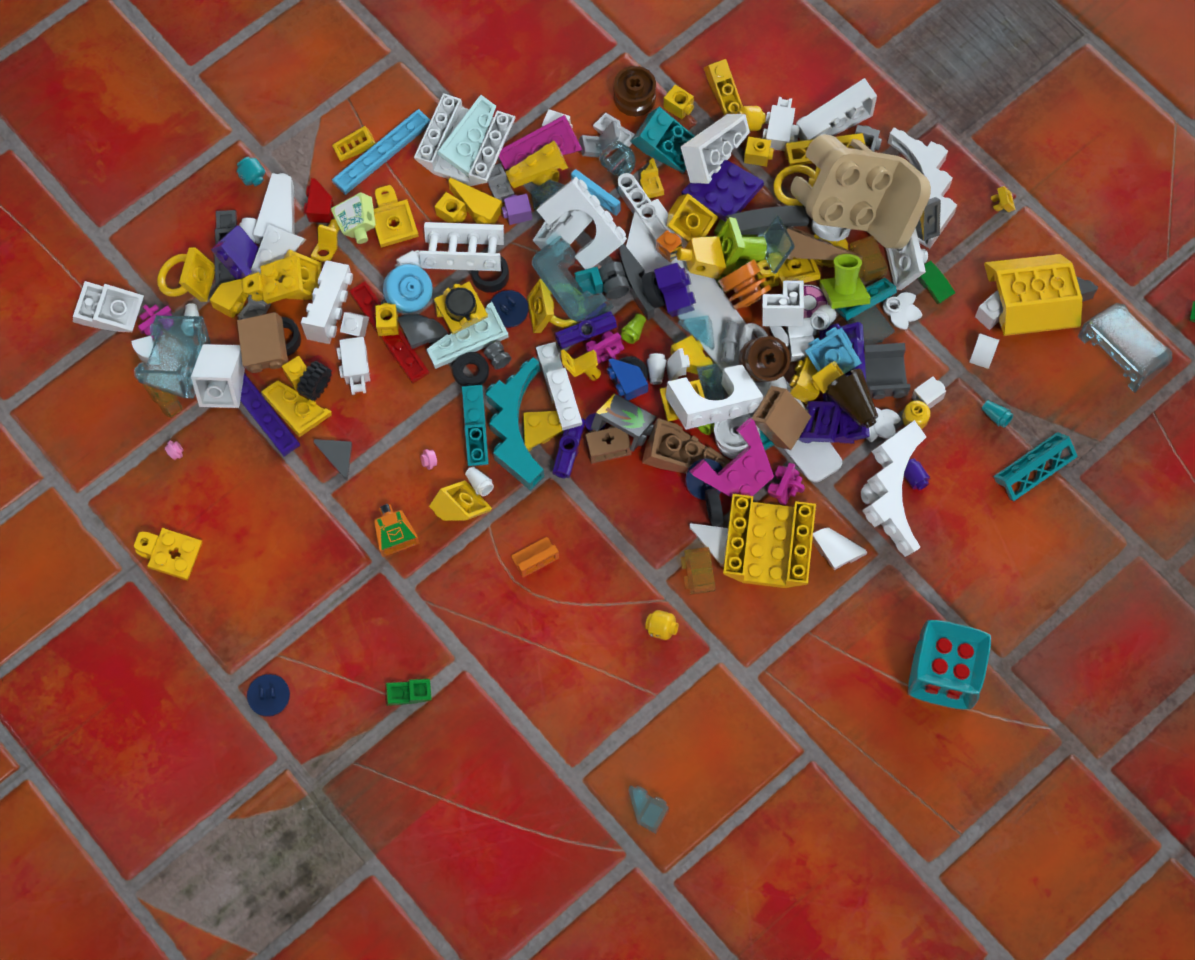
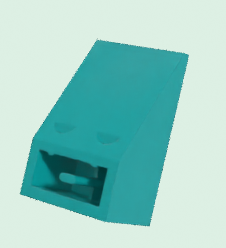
(662, 139)

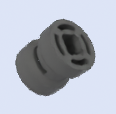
(496, 353)

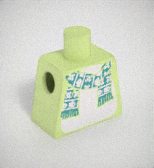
(355, 216)

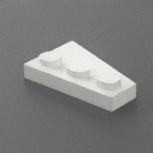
(275, 246)

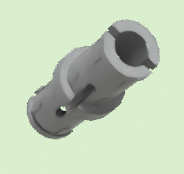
(729, 342)

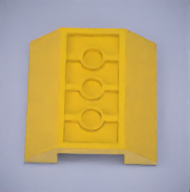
(1036, 294)
(769, 542)

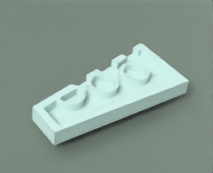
(466, 139)
(469, 339)

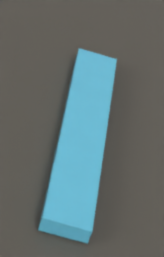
(381, 152)

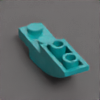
(475, 425)

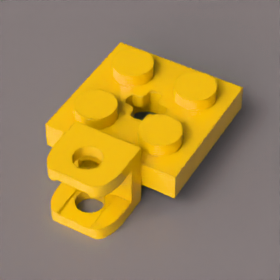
(389, 210)
(806, 272)
(268, 284)
(159, 548)

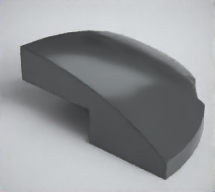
(421, 330)

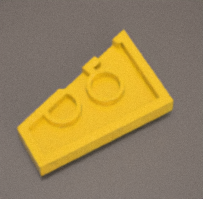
(539, 163)
(294, 409)

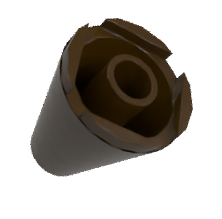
(854, 398)

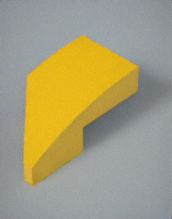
(650, 181)

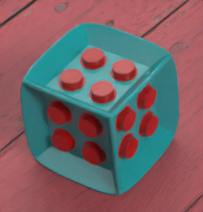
(949, 664)

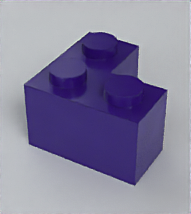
(674, 285)

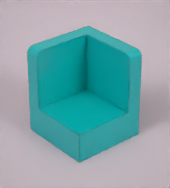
(590, 280)

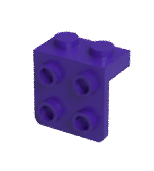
(236, 252)

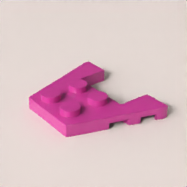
(746, 472)

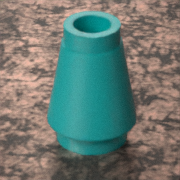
(998, 414)

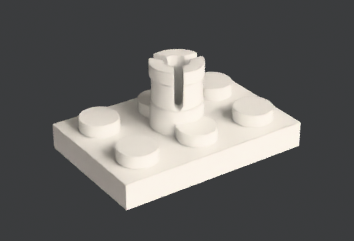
(907, 263)

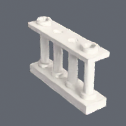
(462, 234)

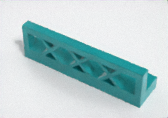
(1036, 458)

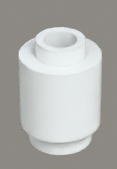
(412, 257)
(823, 317)

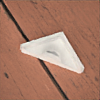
(714, 538)

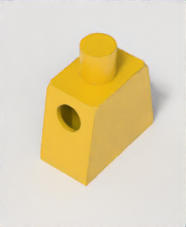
(703, 256)

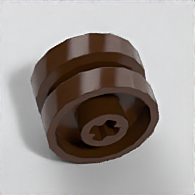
(635, 91)
(765, 358)

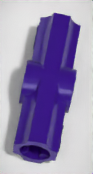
(597, 326)
(566, 458)

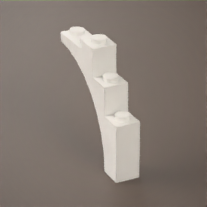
(928, 162)
(887, 484)

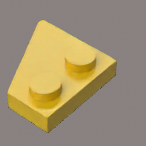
(541, 427)

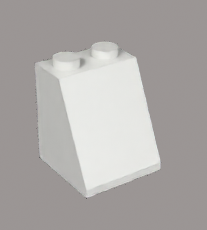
(218, 376)

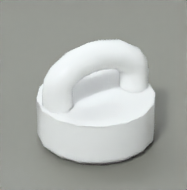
(867, 492)

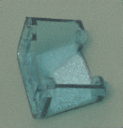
(552, 267)
(1128, 344)
(173, 354)

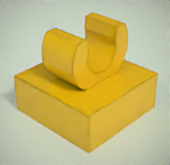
(1005, 198)

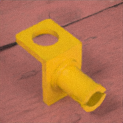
(326, 241)
(583, 364)

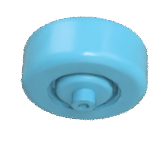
(407, 288)

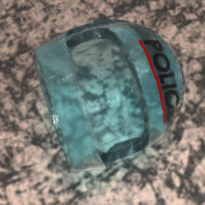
(621, 161)

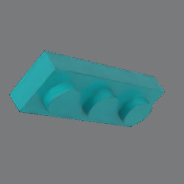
(878, 292)

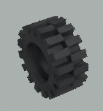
(314, 380)

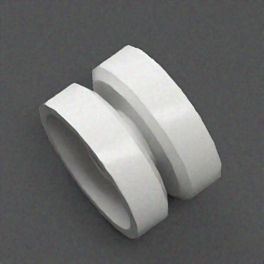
(728, 439)

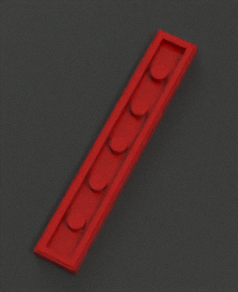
(396, 344)

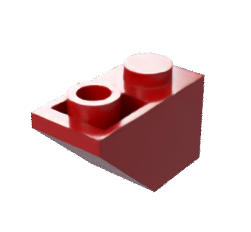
(319, 203)

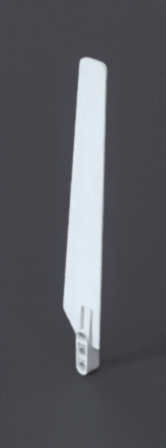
(814, 459)

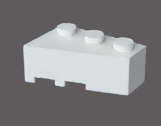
(567, 226)

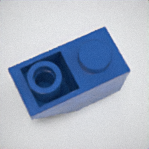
(628, 377)

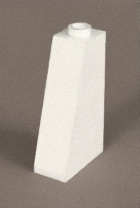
(277, 206)

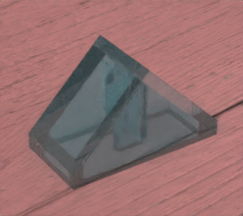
(544, 192)
(700, 328)
(710, 380)

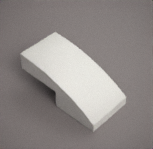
(625, 135)

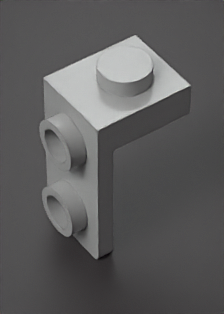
(870, 135)
(594, 145)

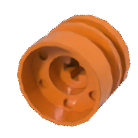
(744, 285)

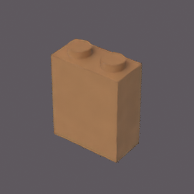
(262, 342)
(781, 417)

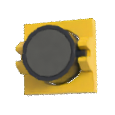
(460, 306)

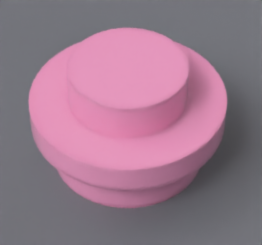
(174, 450)
(428, 459)

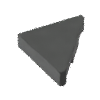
(337, 453)

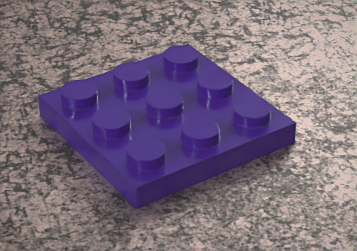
(727, 191)

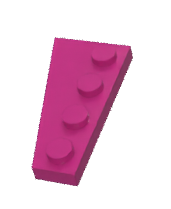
(557, 131)

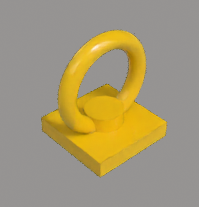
(787, 171)
(195, 276)
(542, 307)

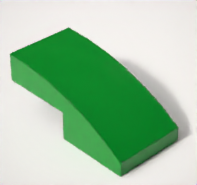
(936, 283)
(408, 692)

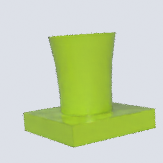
(739, 247)
(846, 287)

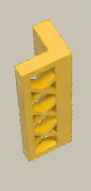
(798, 149)

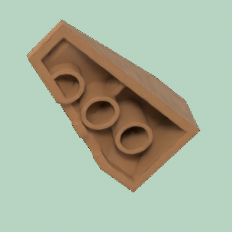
(810, 248)
(675, 449)

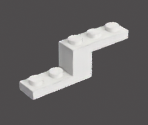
(559, 386)

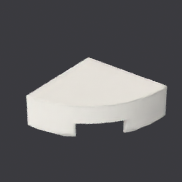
(794, 133)

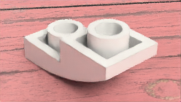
(677, 365)

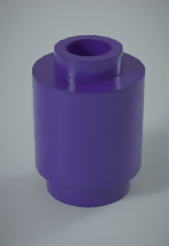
(916, 475)

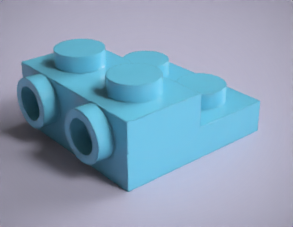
(833, 348)

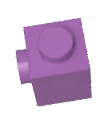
(517, 209)

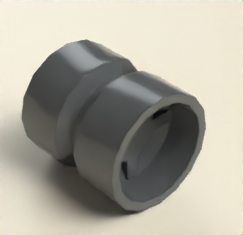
(614, 280)

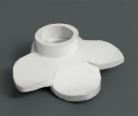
(904, 311)
(885, 424)

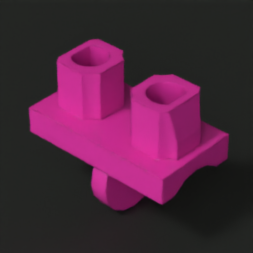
(145, 326)
(607, 348)
(789, 484)

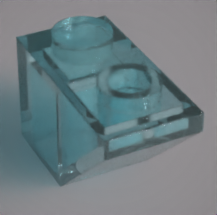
(647, 810)

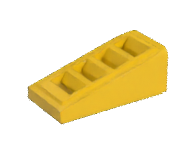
(362, 147)

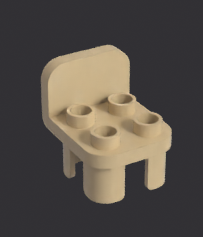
(863, 191)

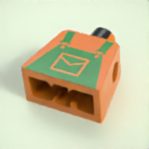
(394, 531)

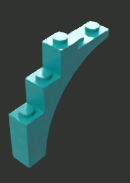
(507, 400)

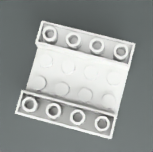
(444, 121)

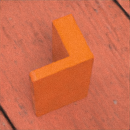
(535, 556)

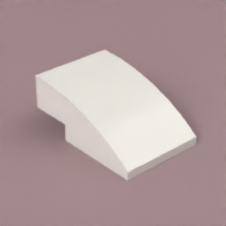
(107, 307)

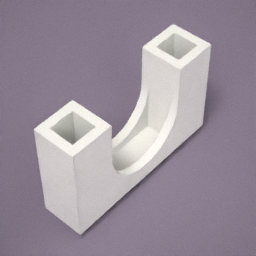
(577, 197)
(698, 411)

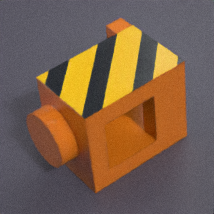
(668, 245)

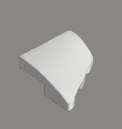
(836, 548)

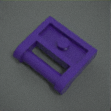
(826, 422)

